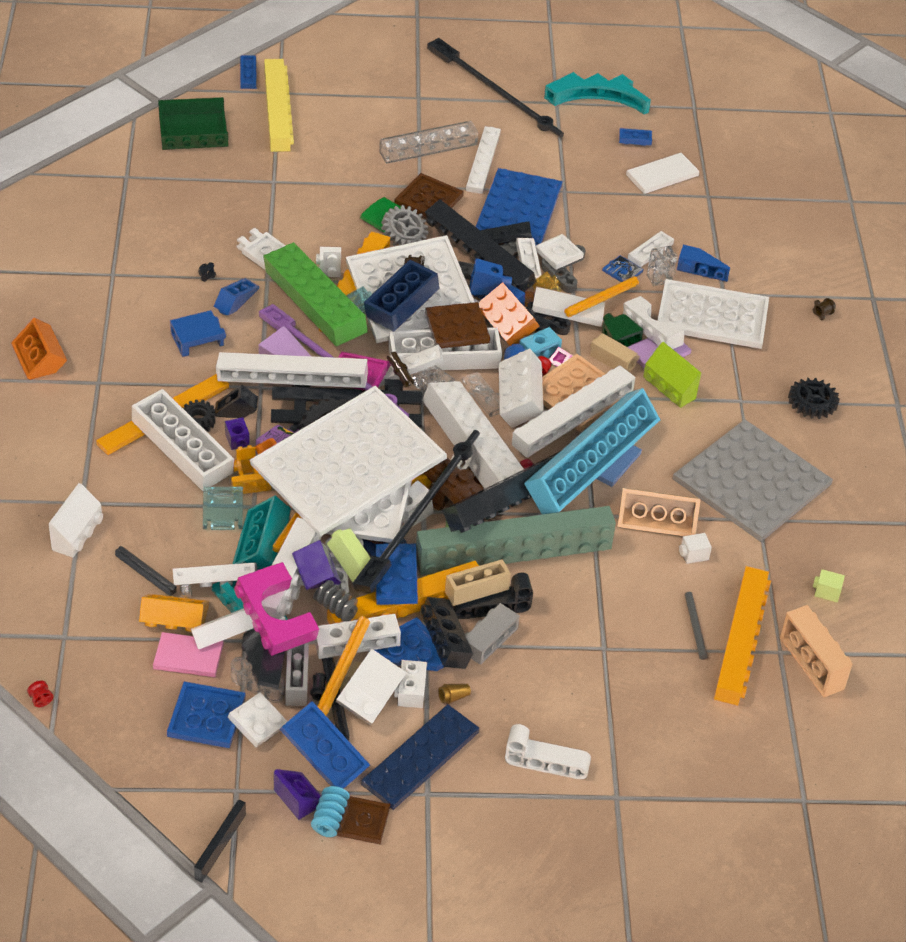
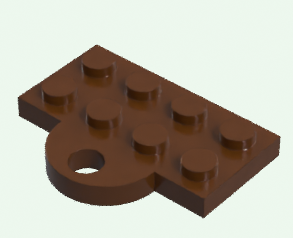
(458, 485)

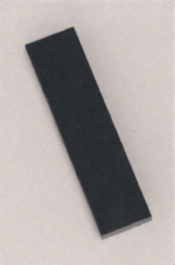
(220, 841)

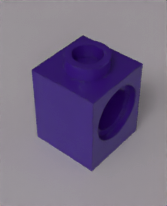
(237, 433)

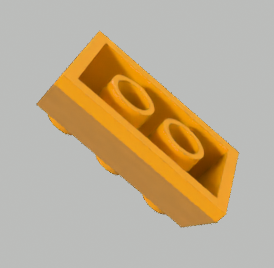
(173, 611)

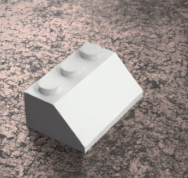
(75, 521)

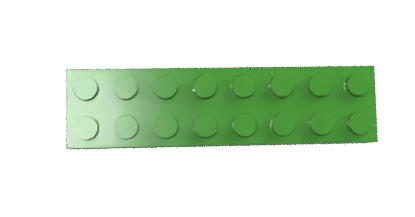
(315, 294)

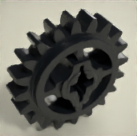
(813, 398)

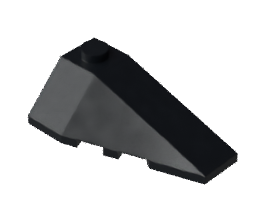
(265, 667)

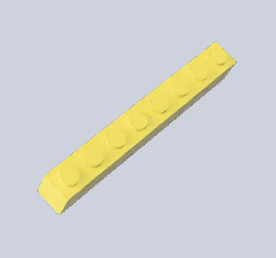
(278, 105)

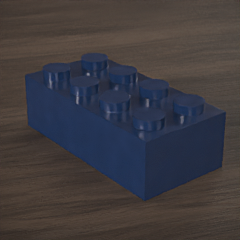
(401, 295)

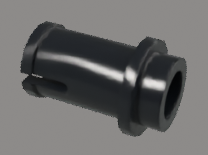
(318, 686)

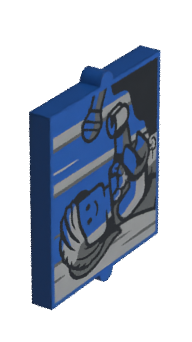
(622, 269)

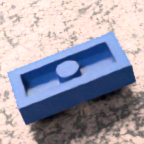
(635, 136)

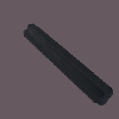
(146, 571)

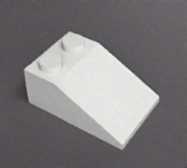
(371, 687)

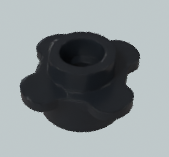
(204, 268)

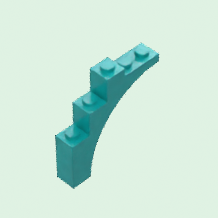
(597, 87)

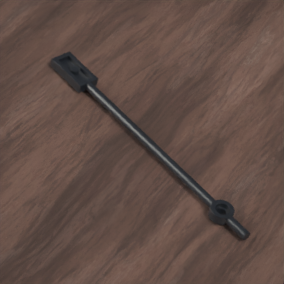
(450, 54)
(378, 566)

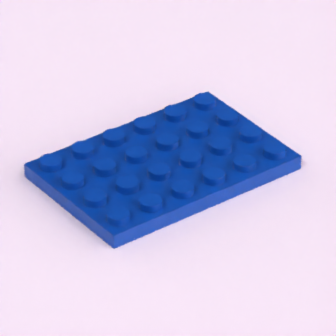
(518, 199)

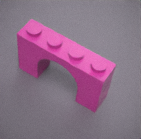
(275, 633)

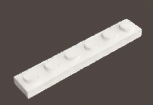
(483, 160)

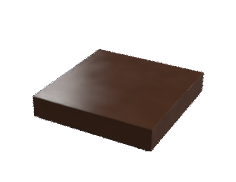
(364, 820)

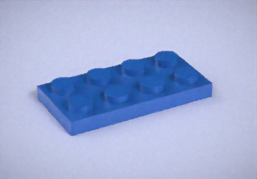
(400, 581)
(324, 746)

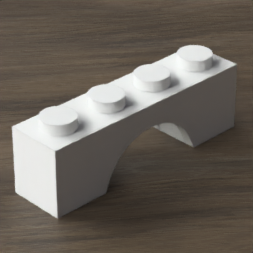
(640, 312)

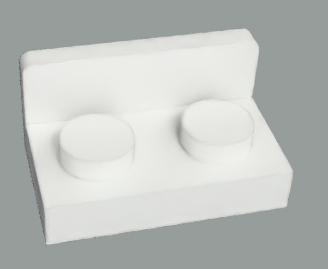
(330, 261)

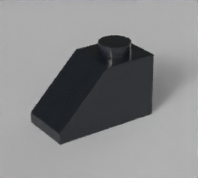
(237, 403)

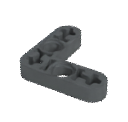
(567, 277)

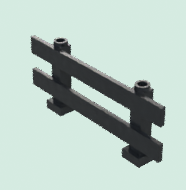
(304, 393)

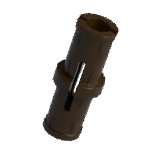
(400, 369)

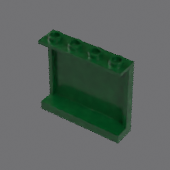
(192, 123)

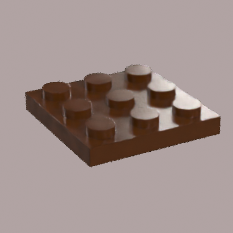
(425, 192)
(457, 325)

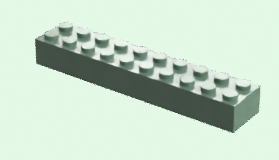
(516, 539)

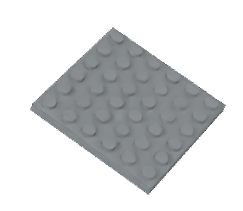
(752, 480)

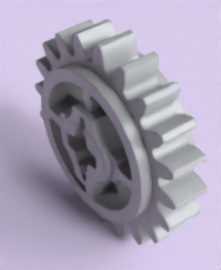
(407, 225)

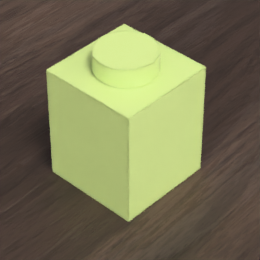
(828, 585)

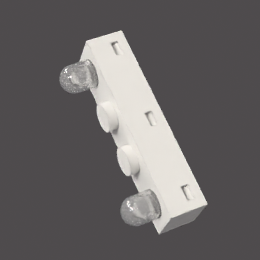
(207, 574)

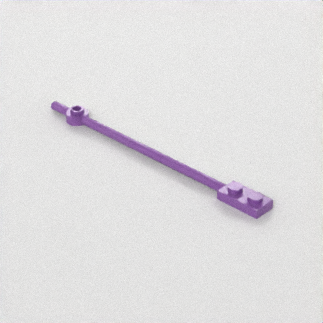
(278, 319)

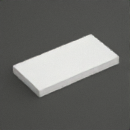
(662, 173)
(555, 303)

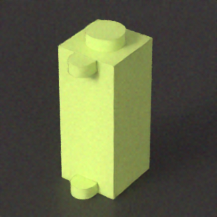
(348, 552)

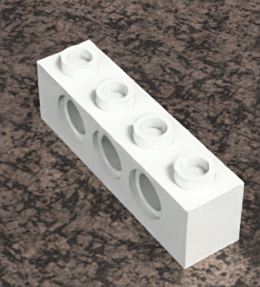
(381, 633)

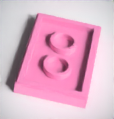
(181, 655)

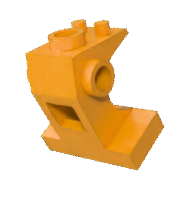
(252, 482)

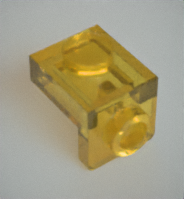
(547, 282)

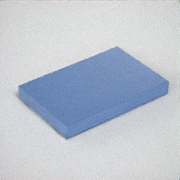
(620, 466)

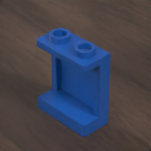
(196, 330)

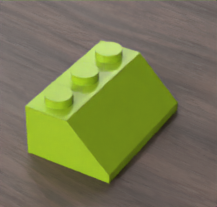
(672, 375)

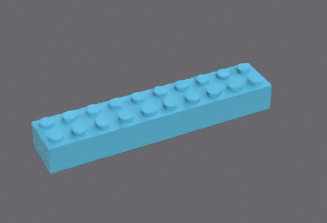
(592, 452)

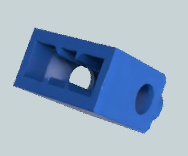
(487, 277)

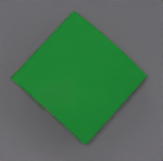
(375, 212)

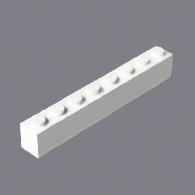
(292, 370)
(572, 411)

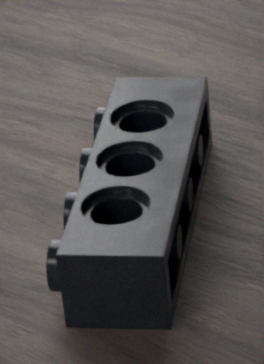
(446, 633)

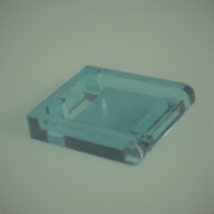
(223, 507)

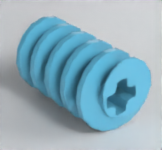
(329, 811)

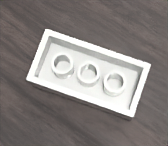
(520, 388)

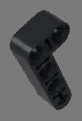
(517, 599)

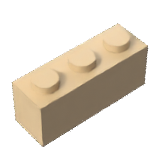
(477, 582)

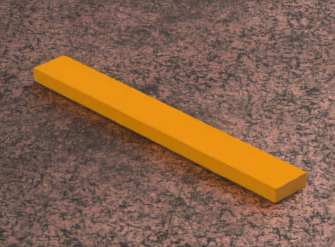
(130, 432)

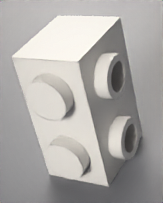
(412, 686)

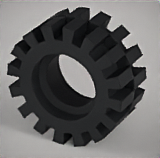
(202, 409)

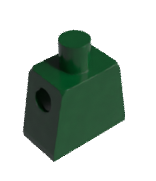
(622, 329)

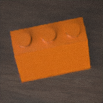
(38, 350)

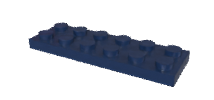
(420, 756)

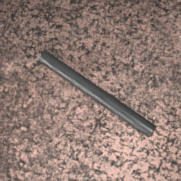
(696, 625)

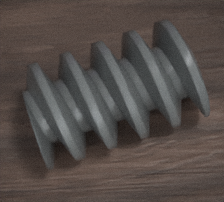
(336, 600)

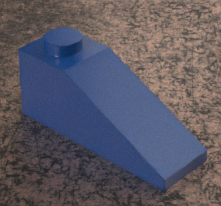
(235, 296)

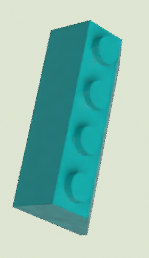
(260, 531)

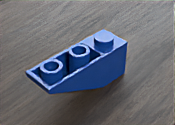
(699, 262)

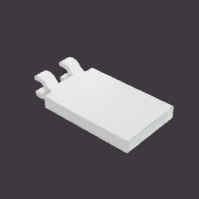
(259, 246)

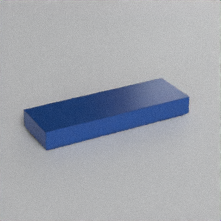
(248, 72)

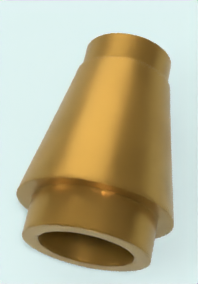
(452, 692)

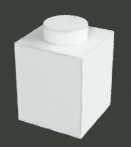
(695, 548)

